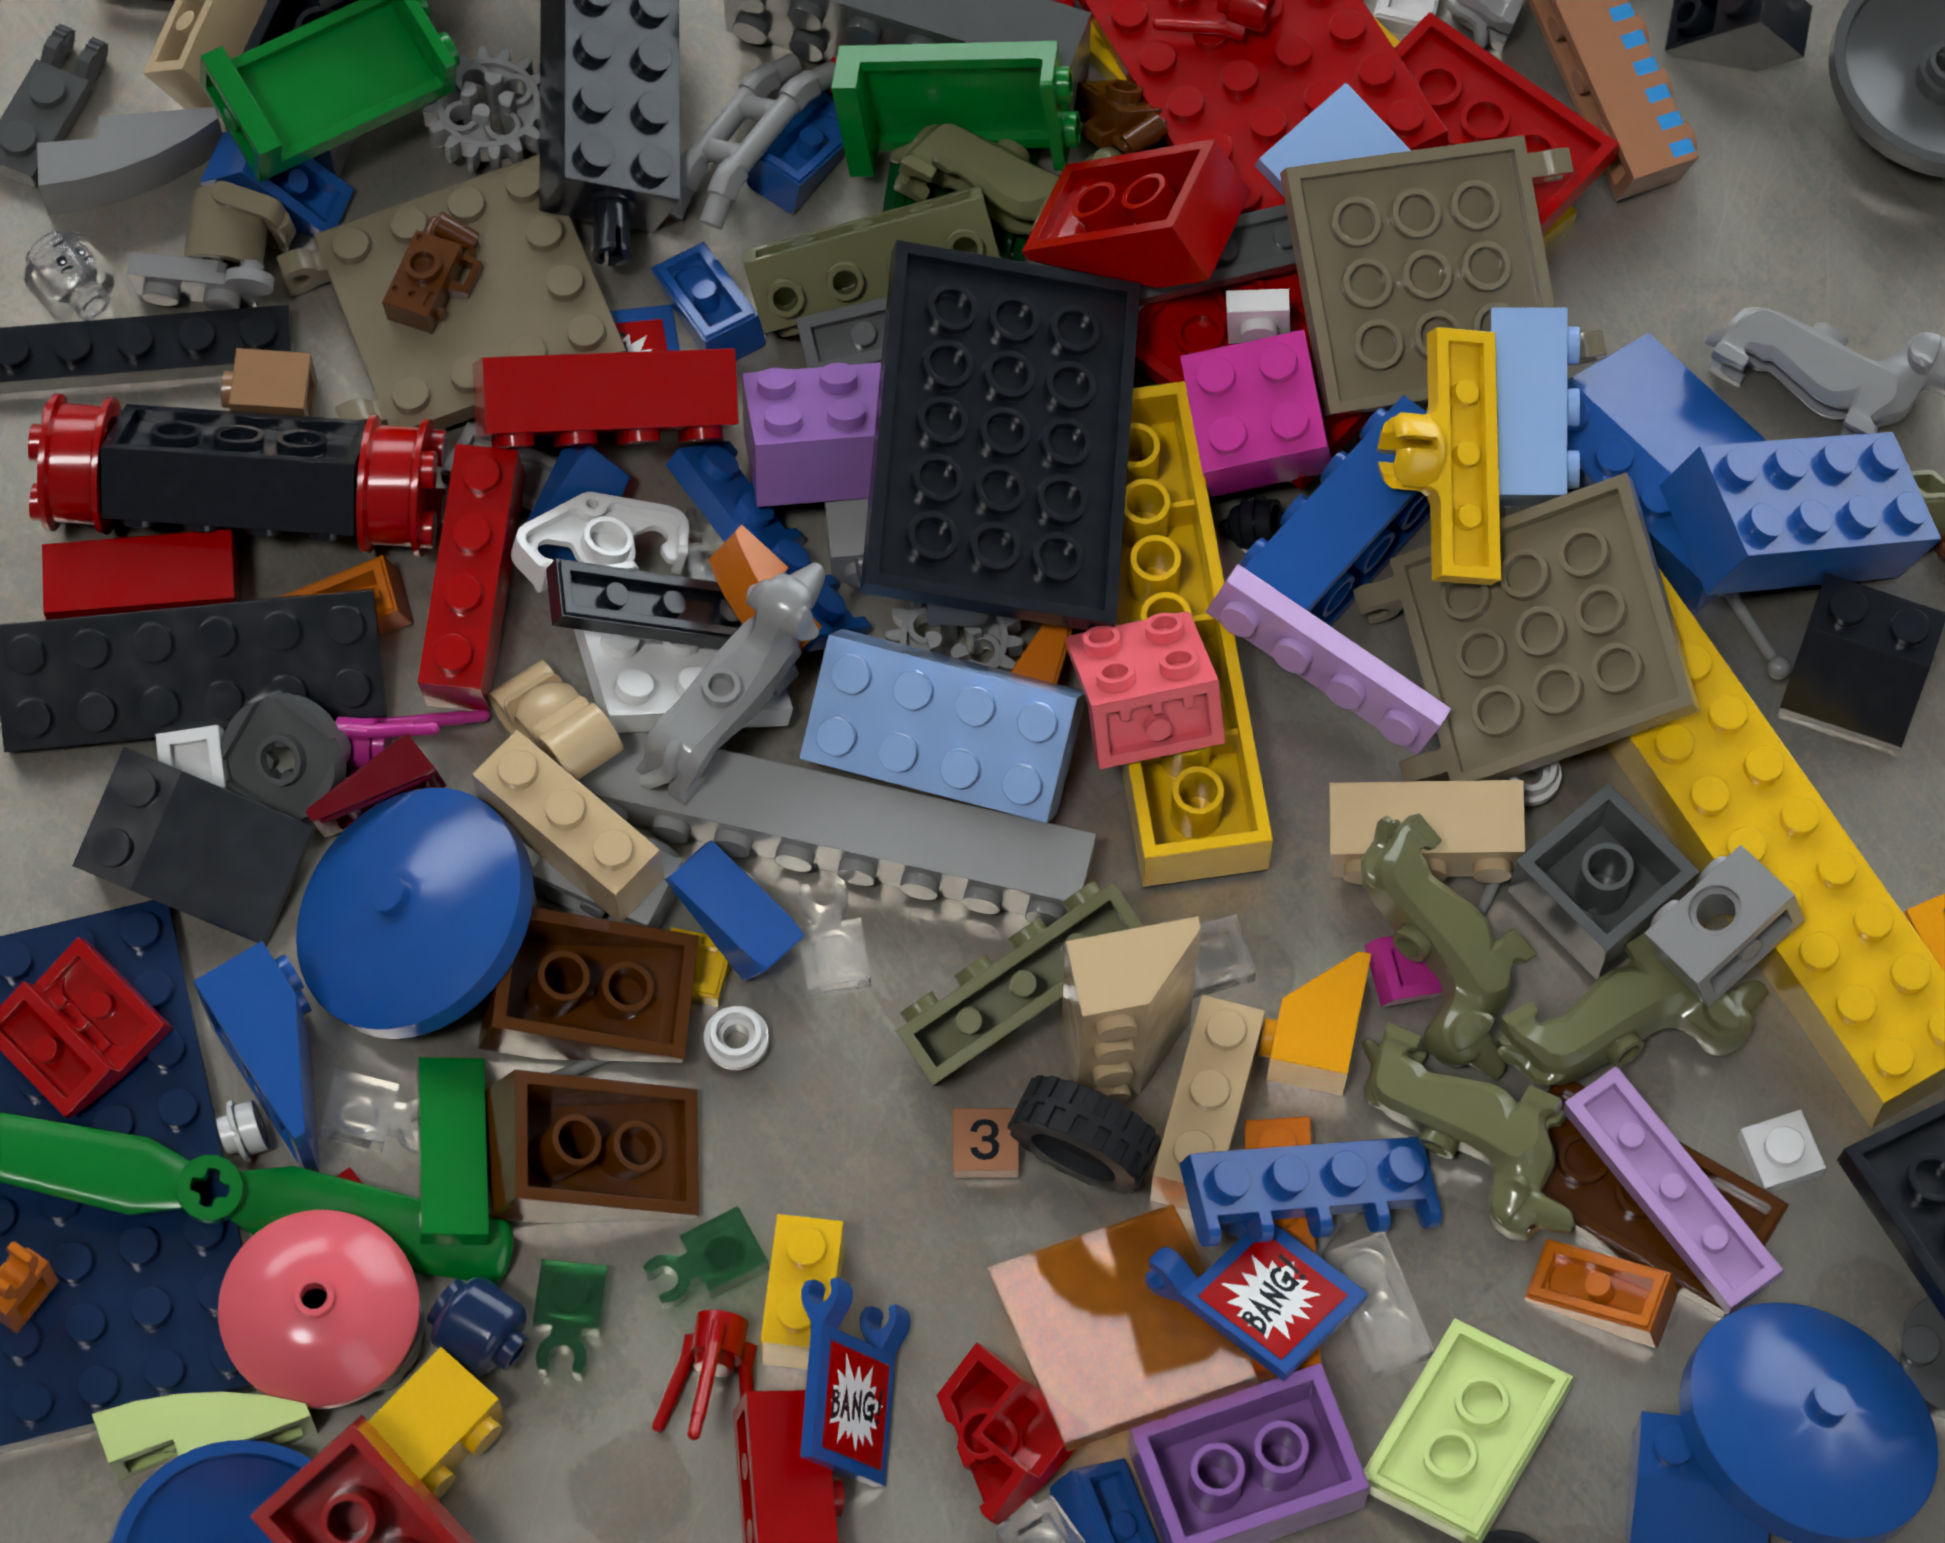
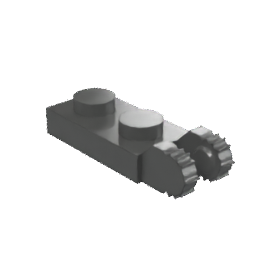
(47, 103)

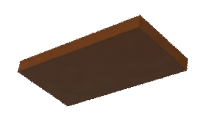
(1617, 1223)

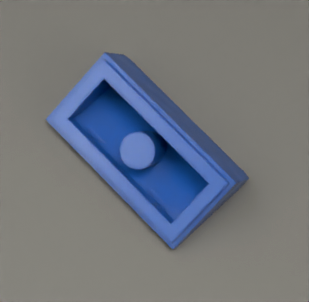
(1104, 1504)

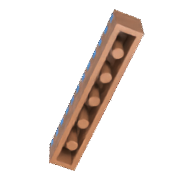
(1619, 89)

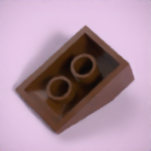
(593, 992)
(590, 1149)

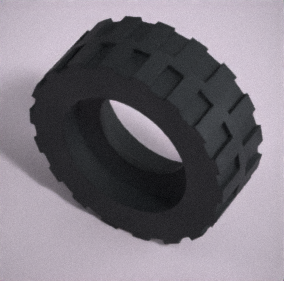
(1084, 1134)

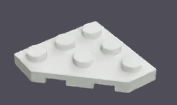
(643, 678)

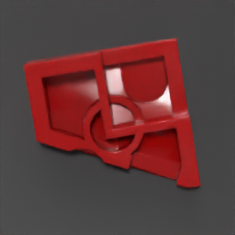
(1001, 1431)

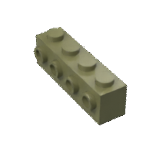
(853, 258)
(1012, 990)

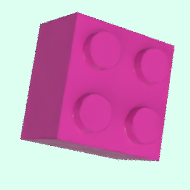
(1256, 413)

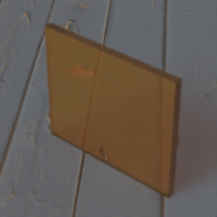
(1107, 1343)

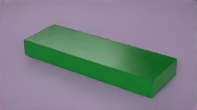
(452, 1151)

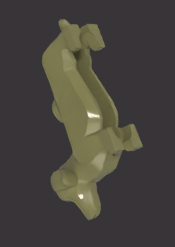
(962, 159)
(1450, 939)
(1618, 1016)
(1477, 1121)

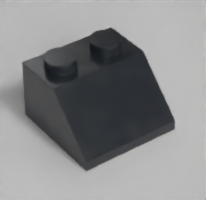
(1862, 662)

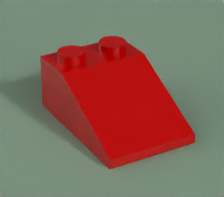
(1142, 215)

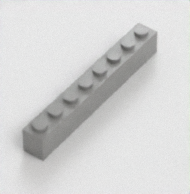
(859, 831)

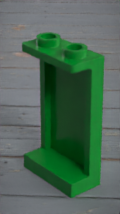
(329, 81)
(986, 87)

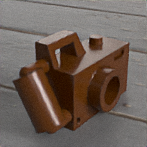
(1118, 115)
(431, 273)

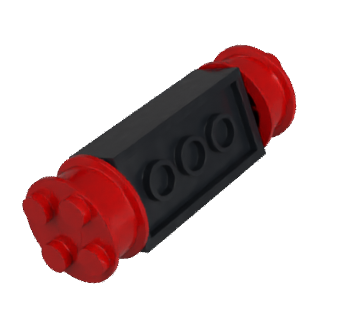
(237, 472)

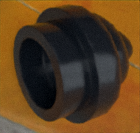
(1252, 520)

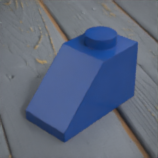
(307, 191)

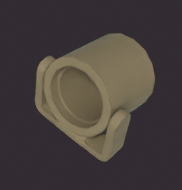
(236, 224)

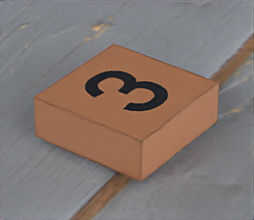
(984, 1144)

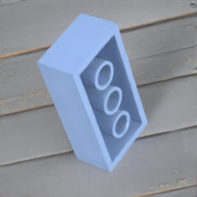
(943, 725)

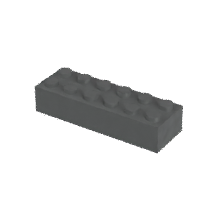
(819, 27)

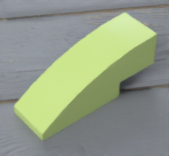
(164, 1427)

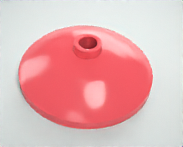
(329, 1351)

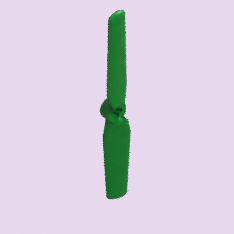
(145, 1177)

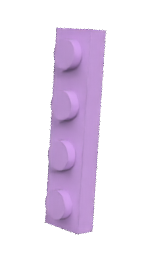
(1327, 660)
(1672, 1190)

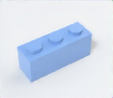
(1535, 403)

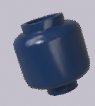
(479, 1325)

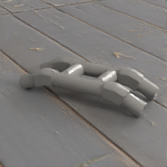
(736, 158)

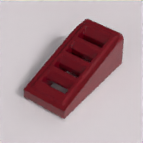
(390, 773)

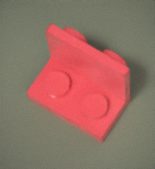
(1147, 689)

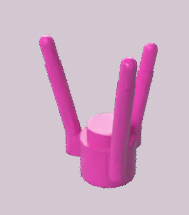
(375, 734)

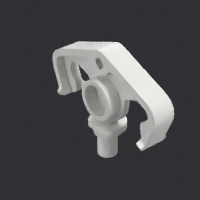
(599, 532)

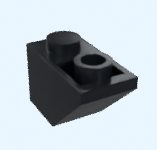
(1739, 32)

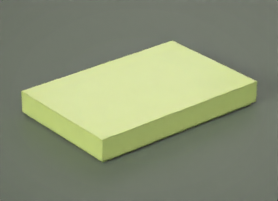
(1466, 1432)

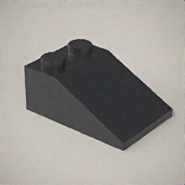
(194, 846)

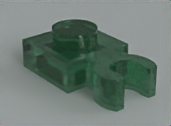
(716, 1254)
(568, 1306)

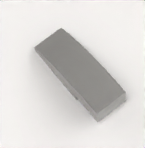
(126, 159)

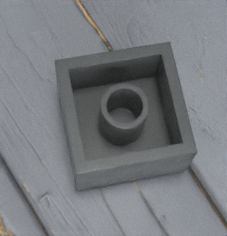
(1600, 879)

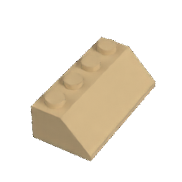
(1127, 1003)

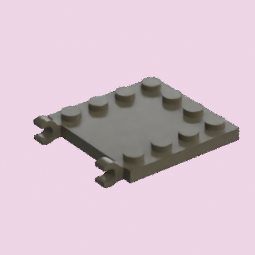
(1415, 247)
(528, 300)
(1552, 654)

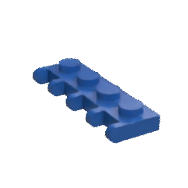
(728, 501)
(1310, 1184)

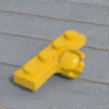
(1453, 456)

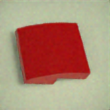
(78, 1028)

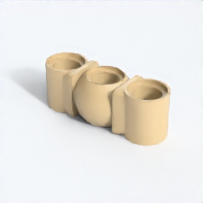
(556, 719)

